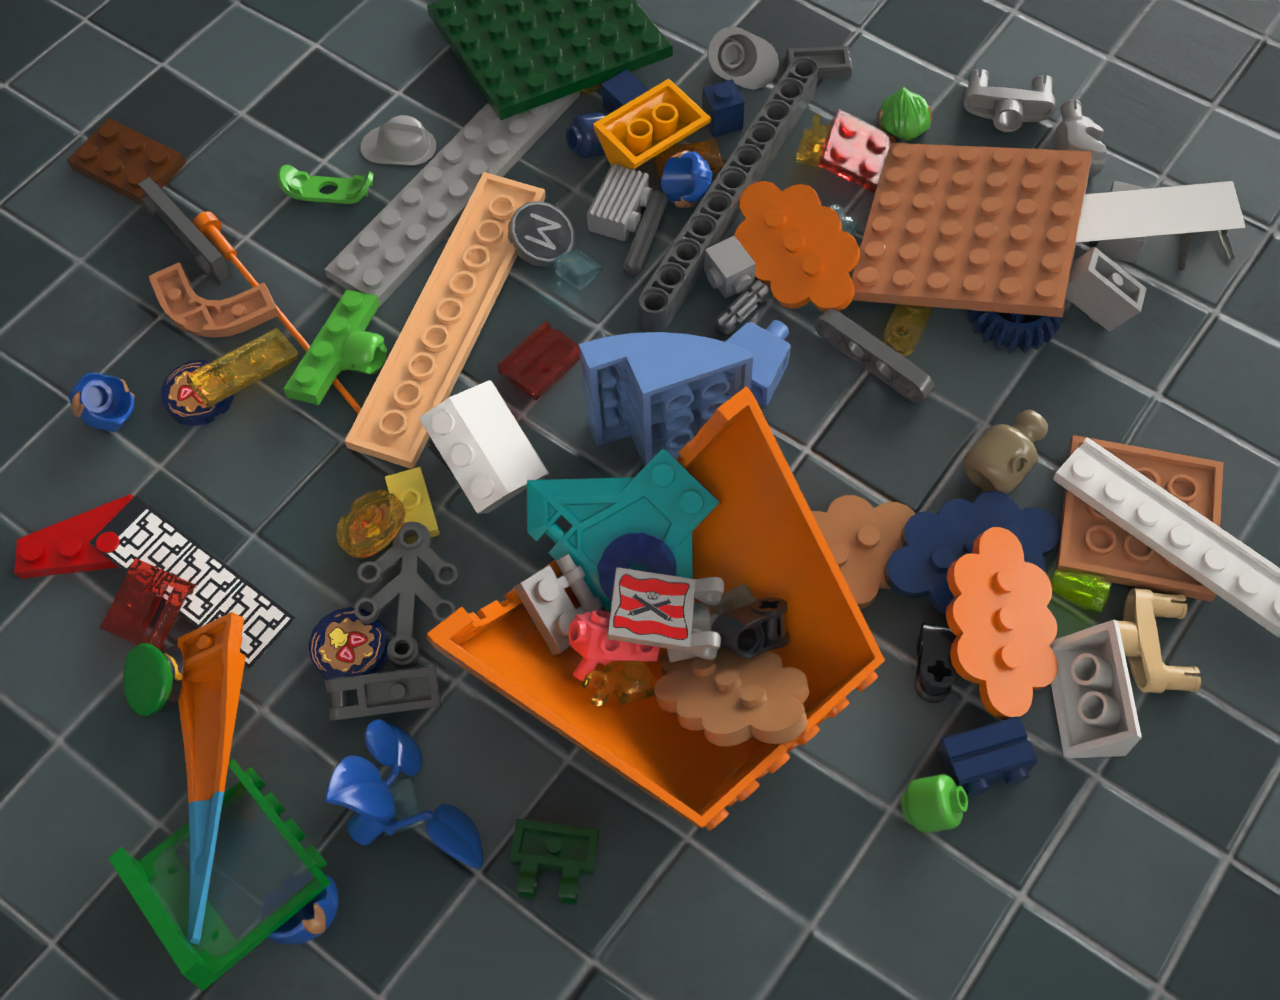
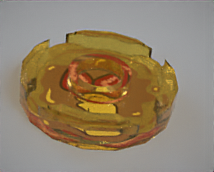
(370, 524)

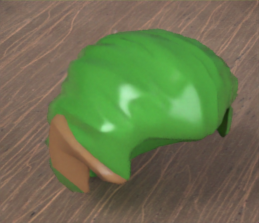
(905, 115)

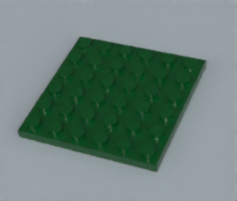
(546, 48)

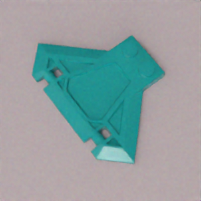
(658, 502)

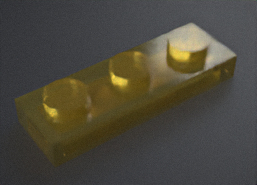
(242, 367)

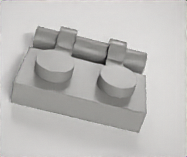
(549, 604)

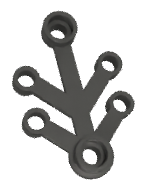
(406, 586)

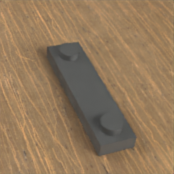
(207, 256)

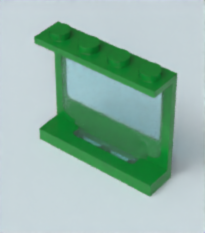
(254, 887)

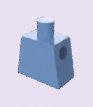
(769, 356)

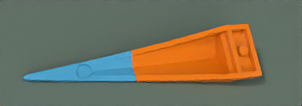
(208, 719)

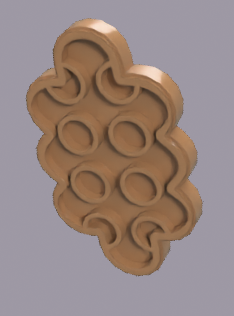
(863, 541)
(735, 697)

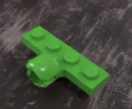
(339, 347)

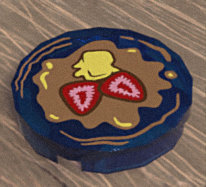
(184, 403)
(346, 646)

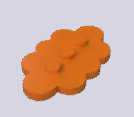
(798, 246)
(1001, 623)

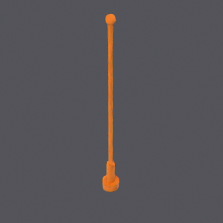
(211, 227)

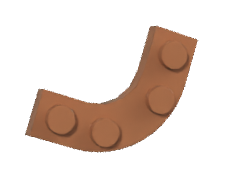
(210, 317)

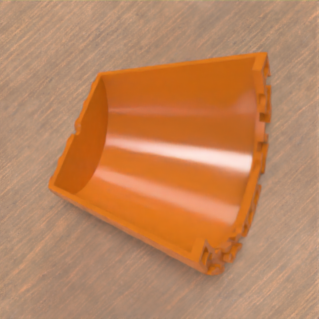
(753, 537)

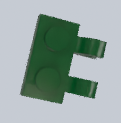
(553, 848)

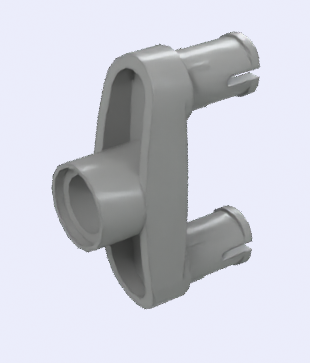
(1009, 105)

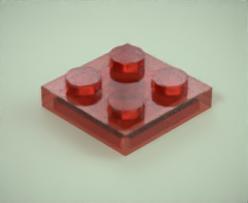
(855, 150)

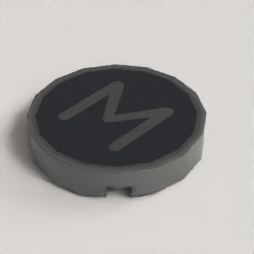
(540, 233)

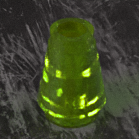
(1082, 589)

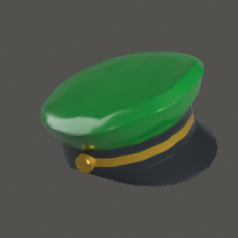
(152, 678)

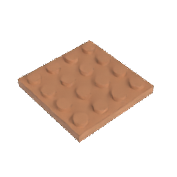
(1102, 548)

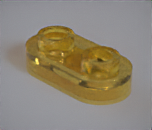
(908, 322)

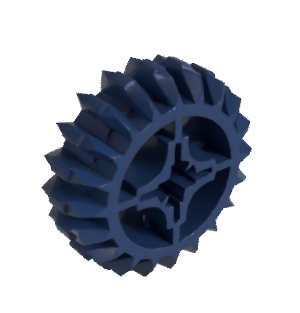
(1014, 329)

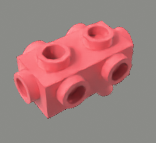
(589, 639)

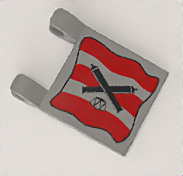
(659, 611)

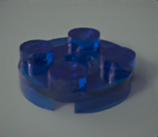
(638, 548)

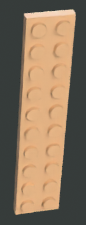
(442, 324)

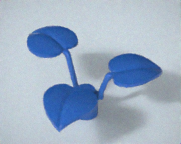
(359, 787)

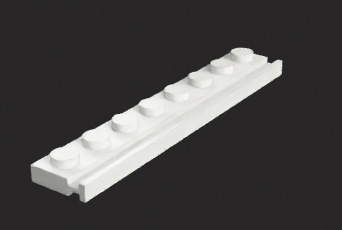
(1175, 532)

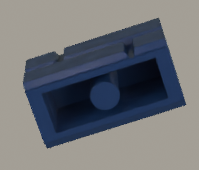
(987, 756)

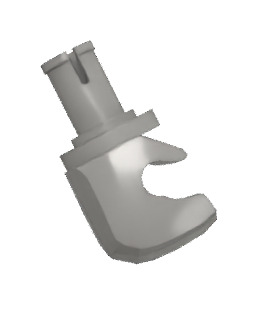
(1080, 134)

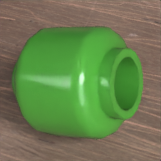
(934, 803)

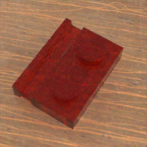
(540, 360)

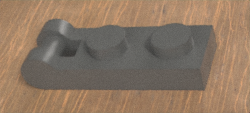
(384, 692)

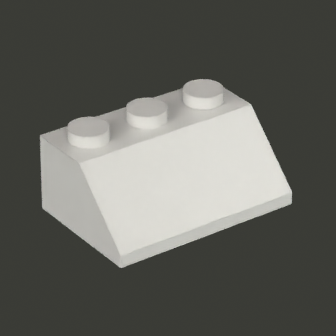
(483, 446)

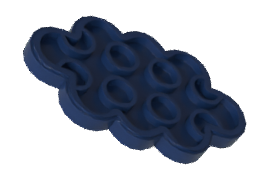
(939, 539)

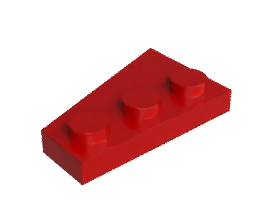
(66, 544)

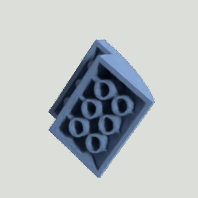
(658, 387)

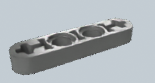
(874, 355)

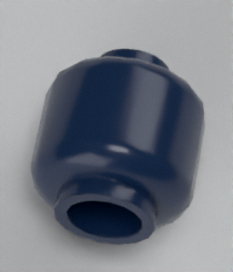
(582, 137)

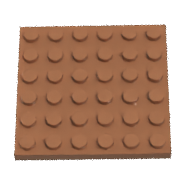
(973, 228)

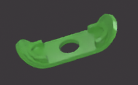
(306, 187)

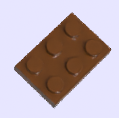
(124, 158)

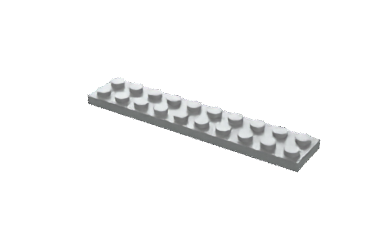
(436, 197)

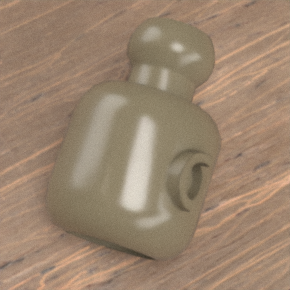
(1005, 453)

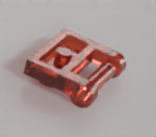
(139, 600)

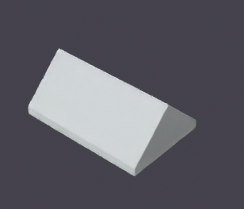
(1094, 694)

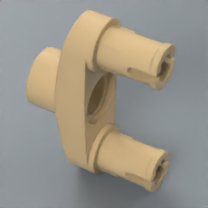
(1142, 642)

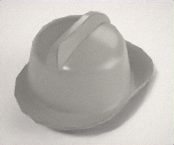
(743, 57)
(399, 143)

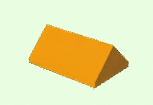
(649, 125)

